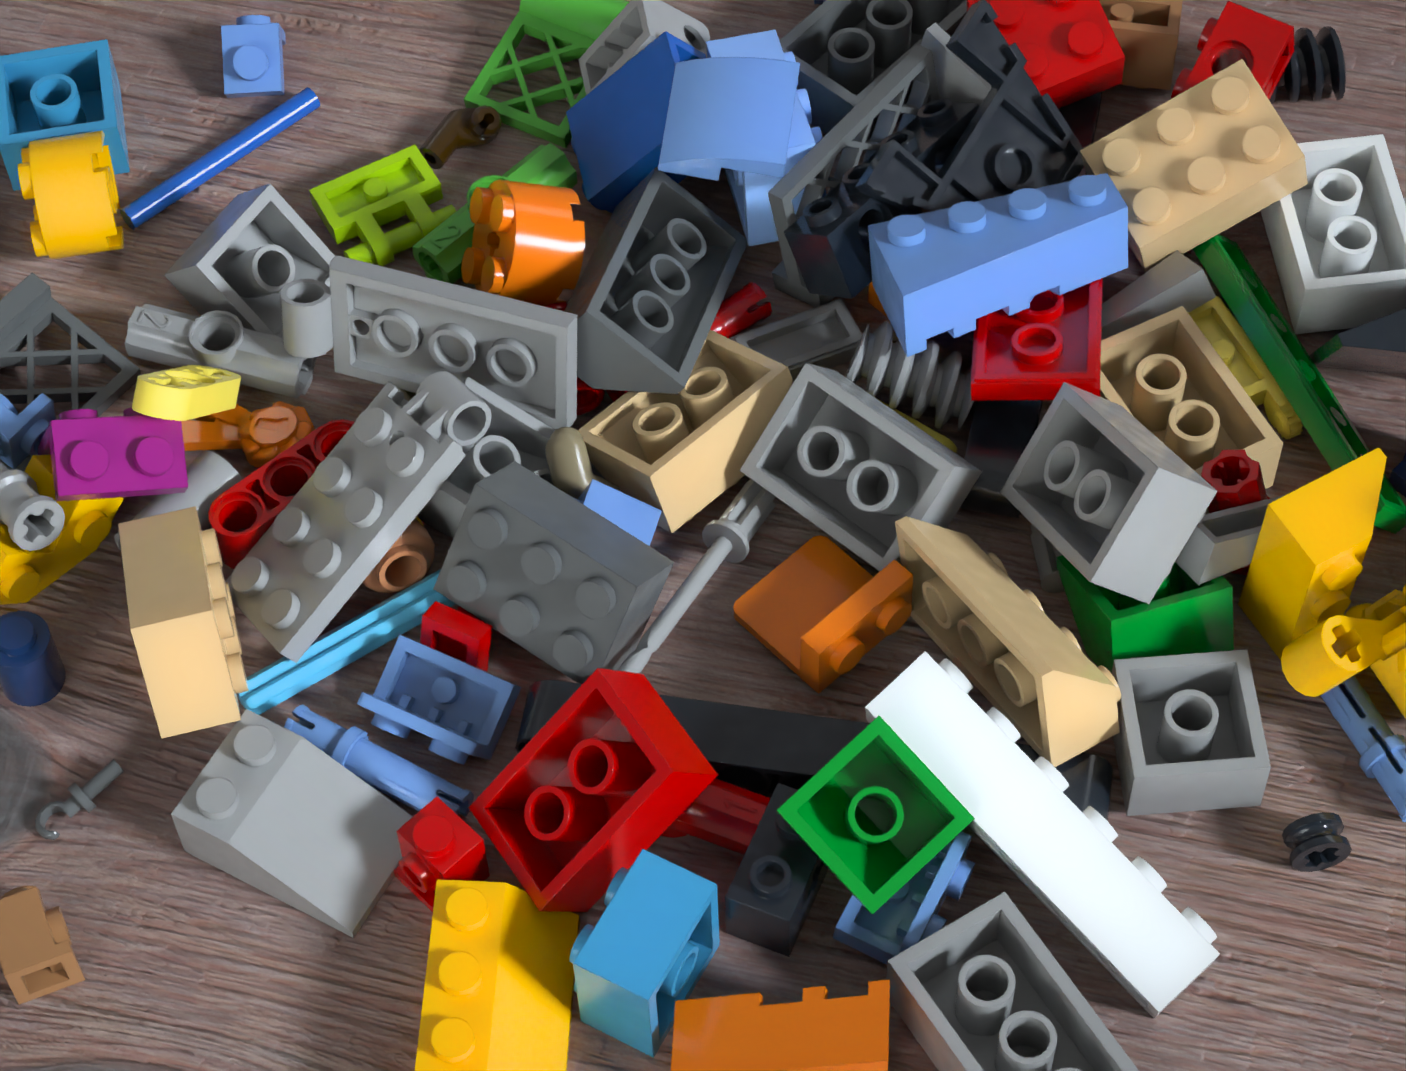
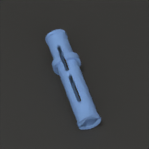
(1380, 750)
(377, 765)

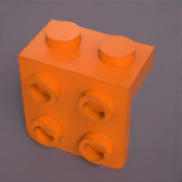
(824, 610)

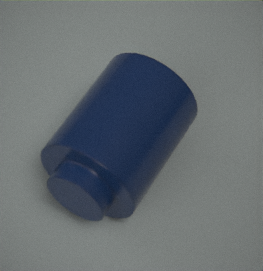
(29, 660)

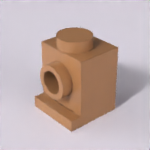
(35, 946)

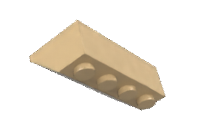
(1007, 643)

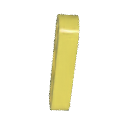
(186, 392)

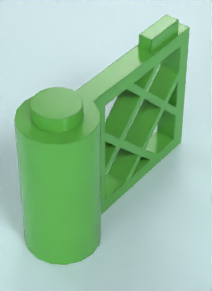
(559, 23)

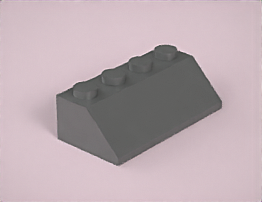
(652, 289)

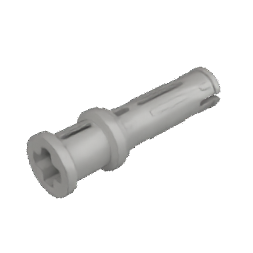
(30, 517)

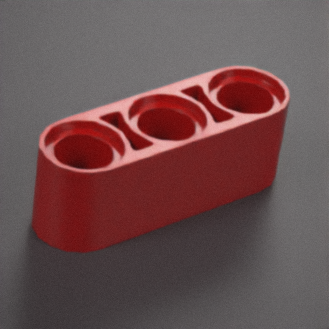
(263, 493)

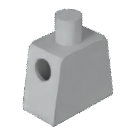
(633, 31)

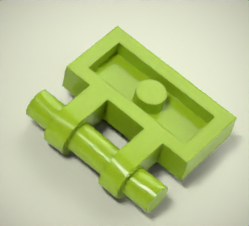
(377, 195)

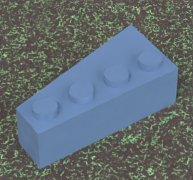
(994, 255)

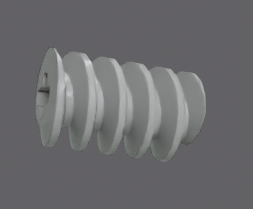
(913, 376)

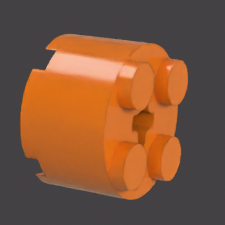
(524, 241)

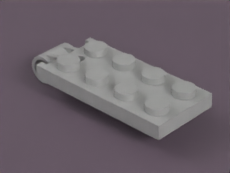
(412, 326)
(355, 509)

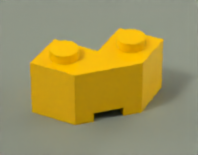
(85, 527)

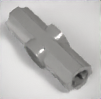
(217, 342)

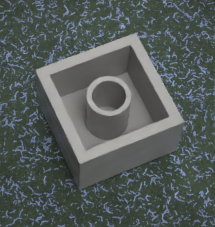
(1189, 733)

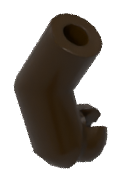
(460, 130)

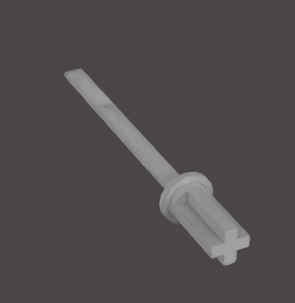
(726, 541)

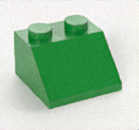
(1176, 622)
(875, 815)

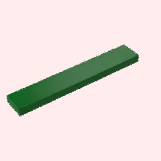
(1292, 367)

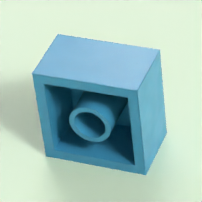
(57, 96)
(645, 950)

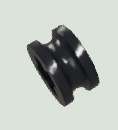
(1316, 842)

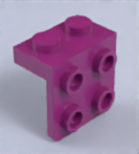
(114, 455)

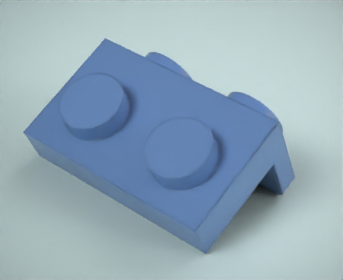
(441, 699)
(912, 910)

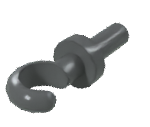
(80, 798)

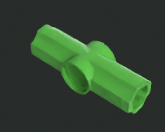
(443, 248)

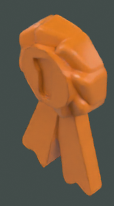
(258, 433)

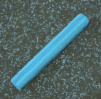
(342, 646)

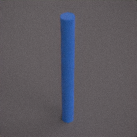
(219, 158)

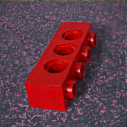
(1239, 35)

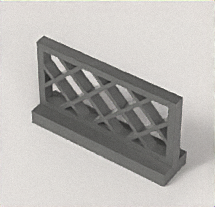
(850, 137)
(25, 315)

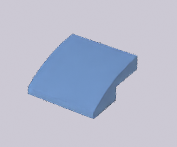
(729, 116)

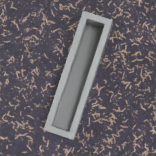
(1161, 289)
(1223, 541)

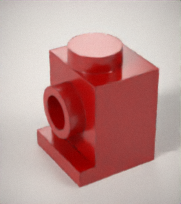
(438, 847)

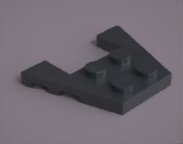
(1008, 145)

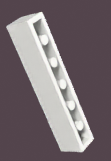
(1045, 837)

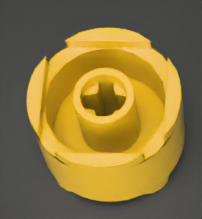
(72, 195)

